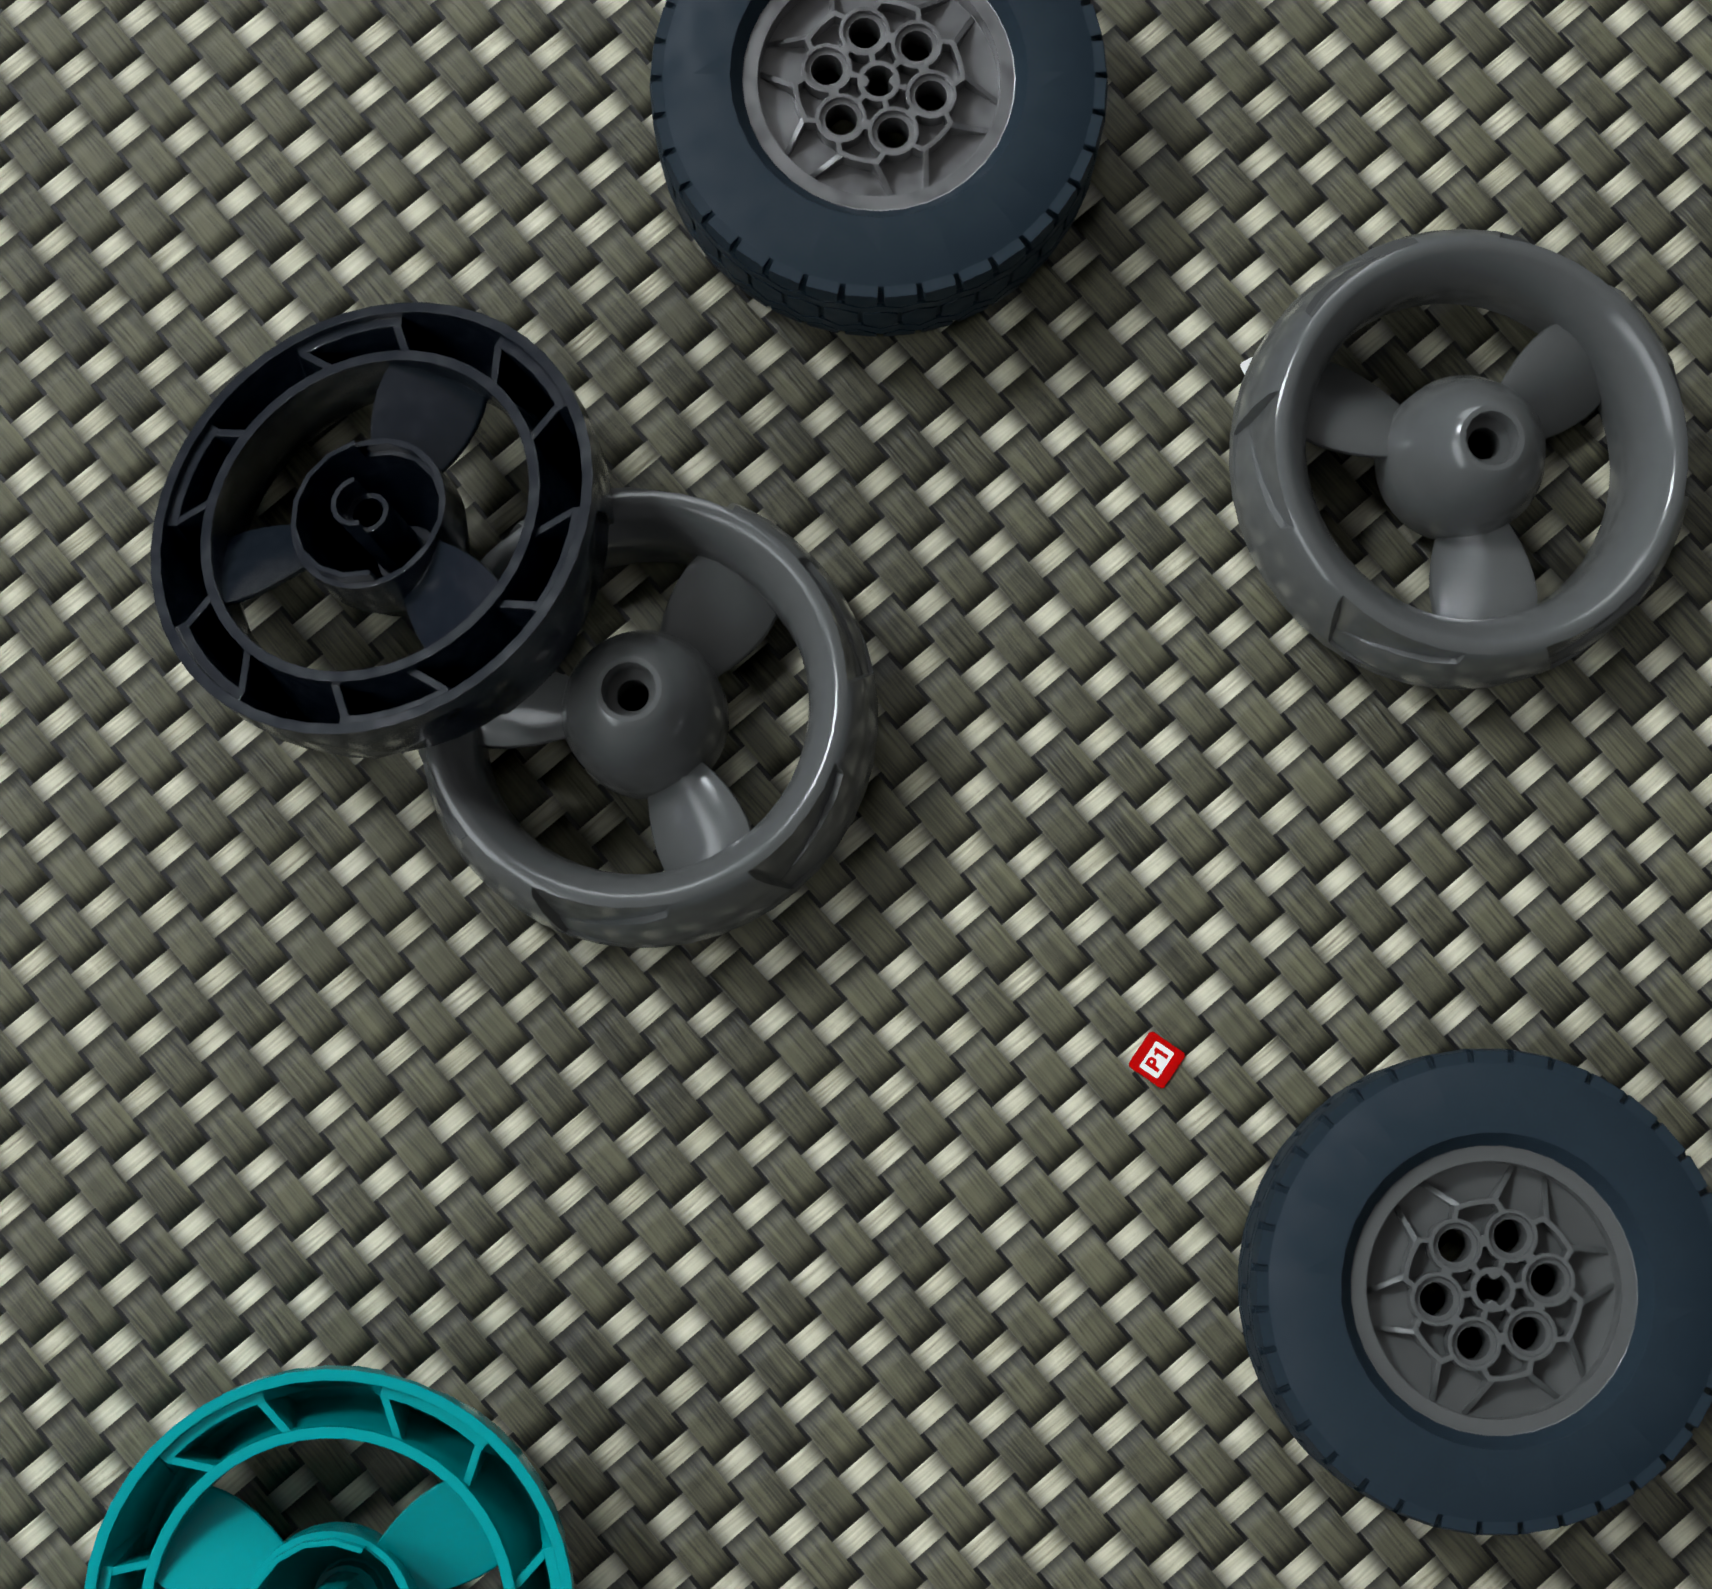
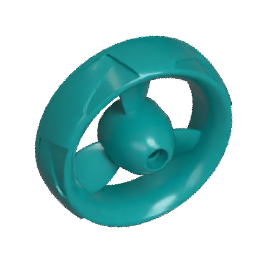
(184, 1533)

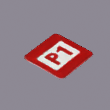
(1156, 1059)

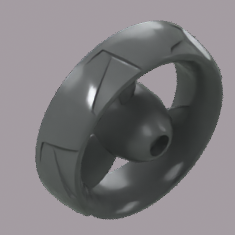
(1461, 460)
(654, 722)

